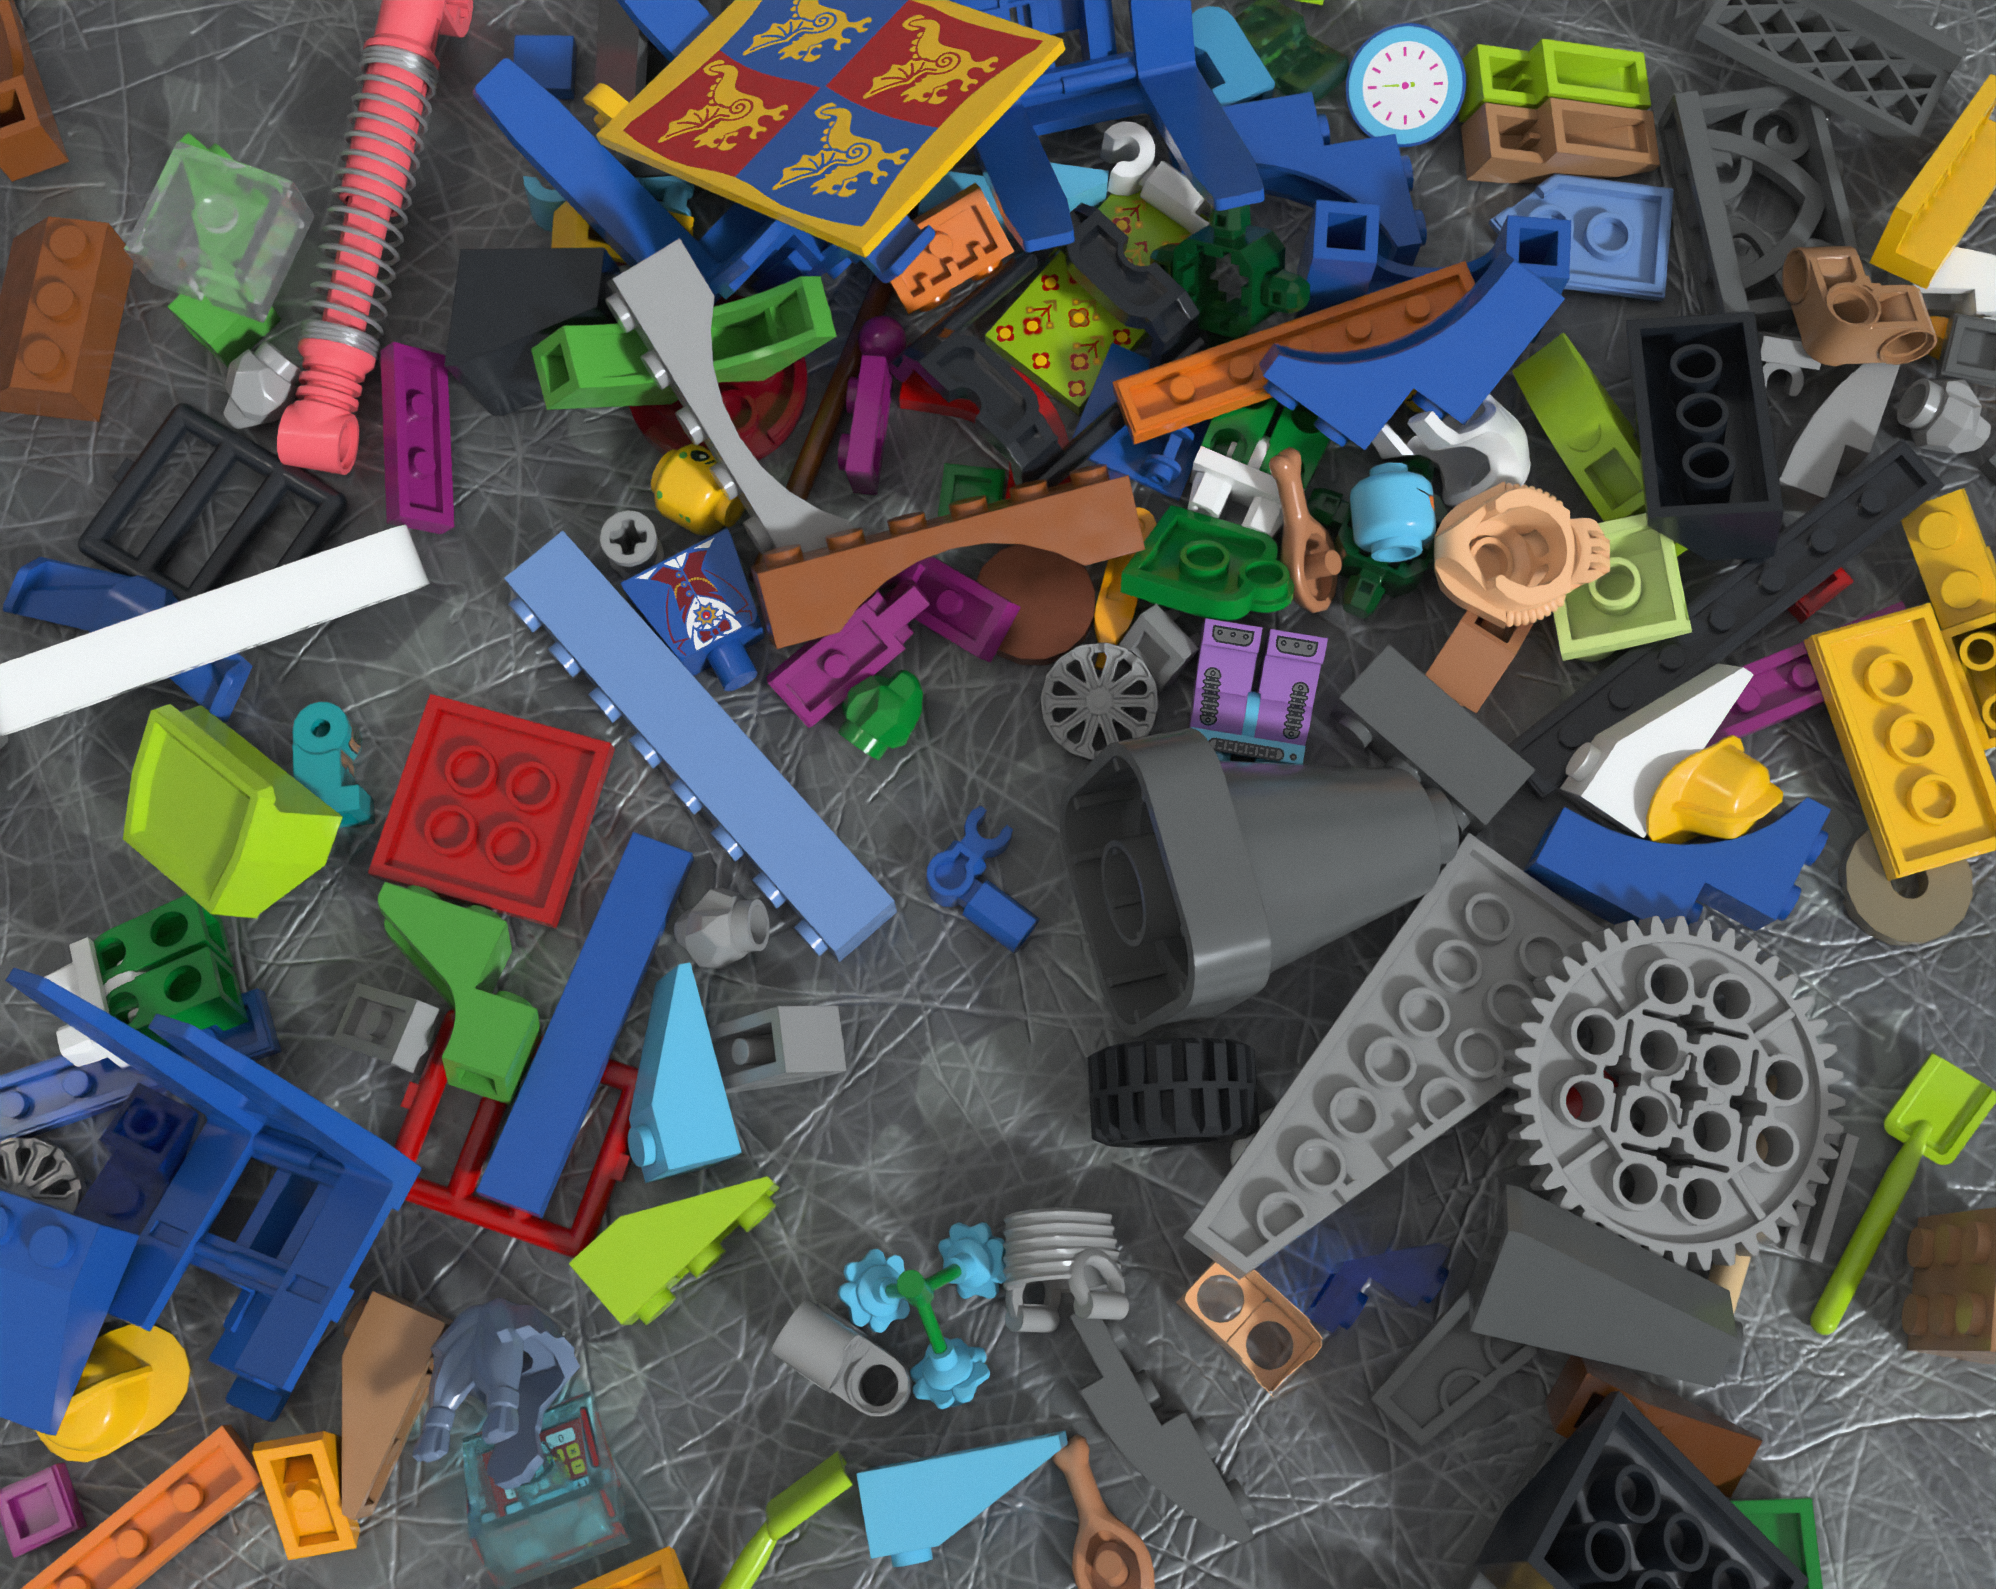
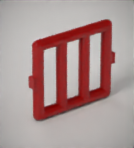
(458, 1197)

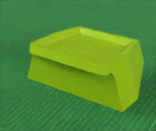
(222, 815)

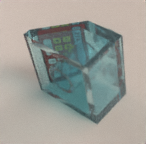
(559, 1517)

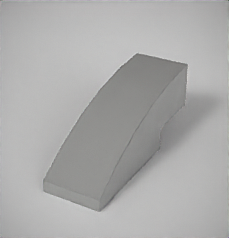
(1835, 437)

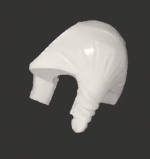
(1469, 456)

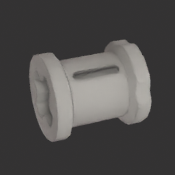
(617, 538)

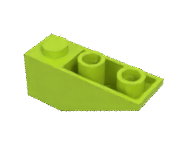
(653, 1249)

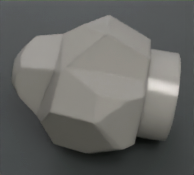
(260, 386)
(1943, 416)
(722, 928)

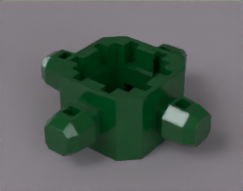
(1259, 258)
(1366, 576)

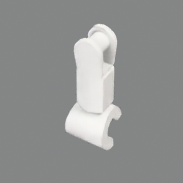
(1160, 185)

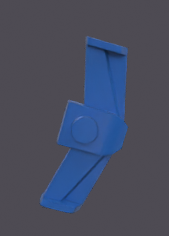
(98, 599)

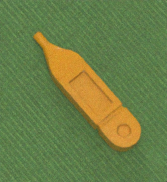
(1115, 609)

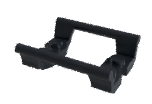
(1007, 405)

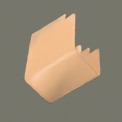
(1255, 1290)

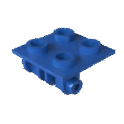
(1155, 463)

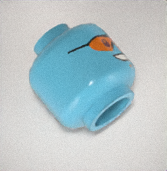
(1393, 513)

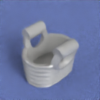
(1069, 1254)

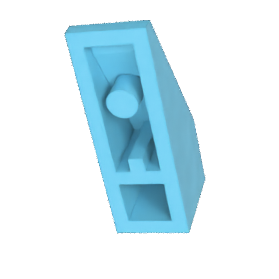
(679, 1097)
(933, 1497)

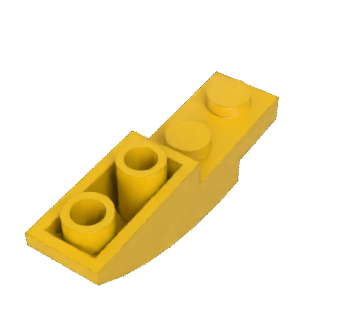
(1962, 590)

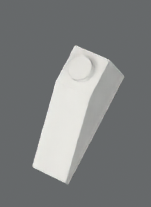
(1630, 759)

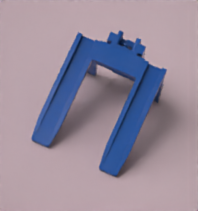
(1106, 86)
(631, 217)
(303, 1234)

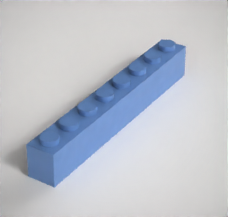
(701, 747)

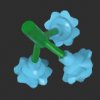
(878, 1295)

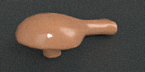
(1306, 544)
(1105, 1548)

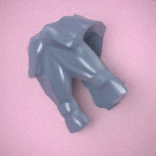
(486, 1359)

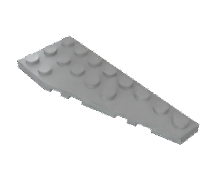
(1400, 1059)

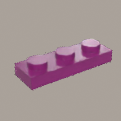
(416, 439)

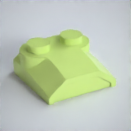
(1631, 603)

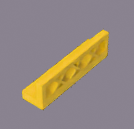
(1943, 196)

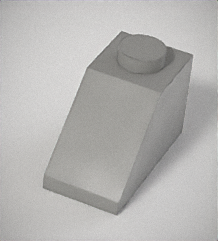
(779, 1047)

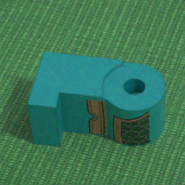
(324, 761)

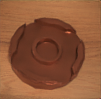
(1053, 600)

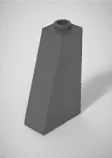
(1597, 1296)

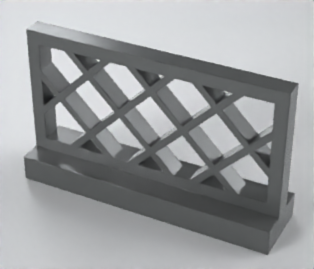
(1862, 41)

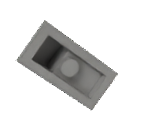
(389, 1028)

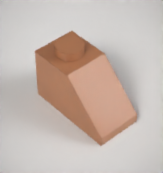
(1475, 659)

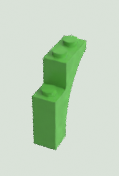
(749, 343)

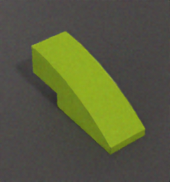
(1554, 71)

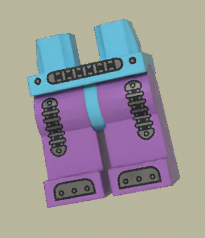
(1263, 723)

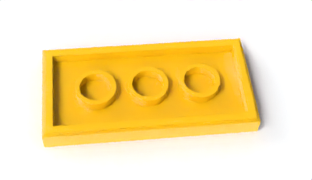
(1907, 740)

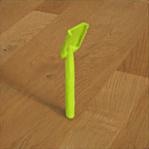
(1933, 1120)
(786, 1513)

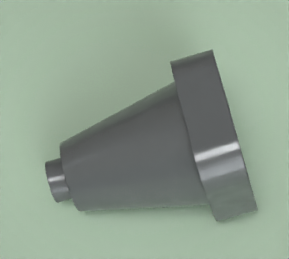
(1226, 870)

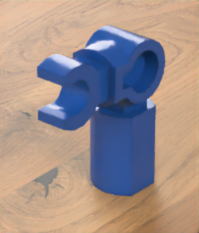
(954, 882)

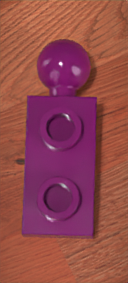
(869, 402)
(960, 607)

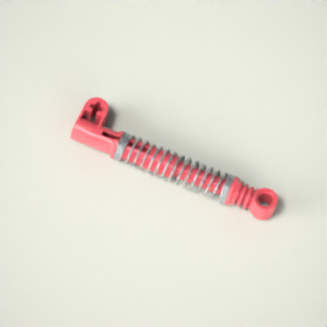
(336, 351)

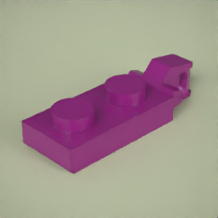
(829, 666)

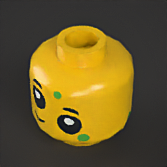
(689, 493)

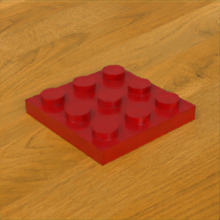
(492, 810)

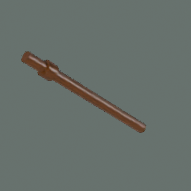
(834, 399)

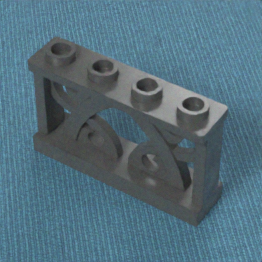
(1700, 197)

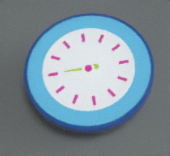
(1406, 84)

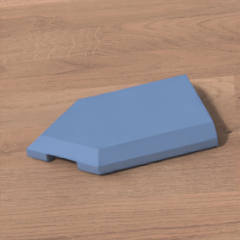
(1615, 232)

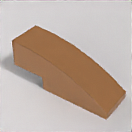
(1558, 138)

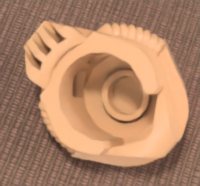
(1516, 554)

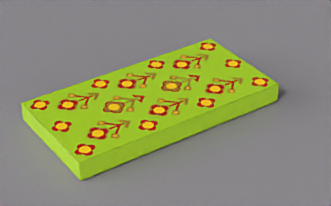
(1060, 330)

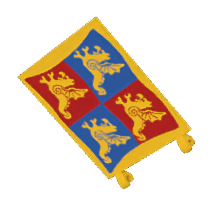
(828, 107)

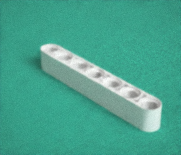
(207, 628)

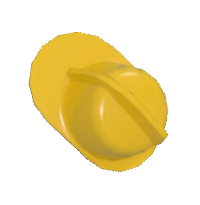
(1711, 795)
(123, 1392)

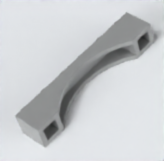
(673, 316)

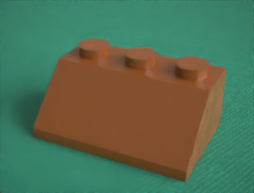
(61, 317)

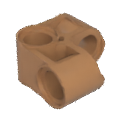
(1849, 317)

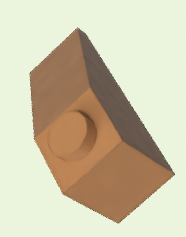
(382, 1391)

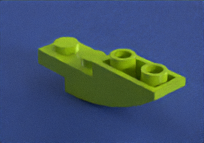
(1585, 429)

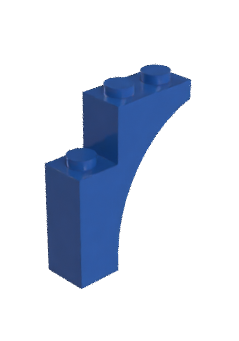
(1302, 166)
(1447, 361)
(1639, 878)

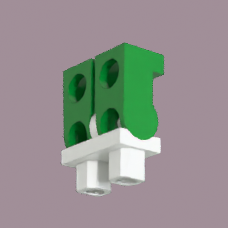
(1237, 459)
(154, 964)

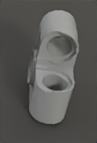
(838, 1357)

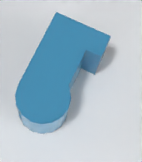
(1228, 59)

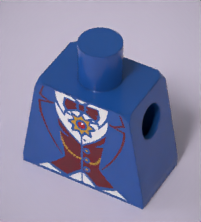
(701, 609)

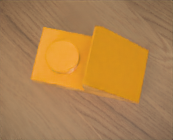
(306, 1493)

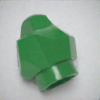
(882, 712)

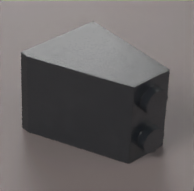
(512, 303)

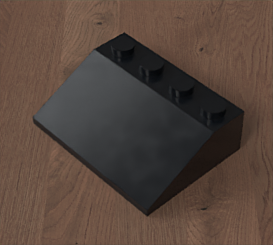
(1628, 1514)

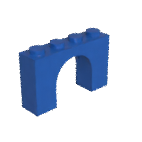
(1344, 260)

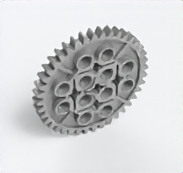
(1761, 1028)

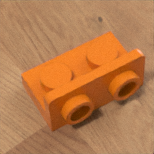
(964, 247)

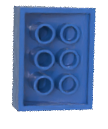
(53, 1301)

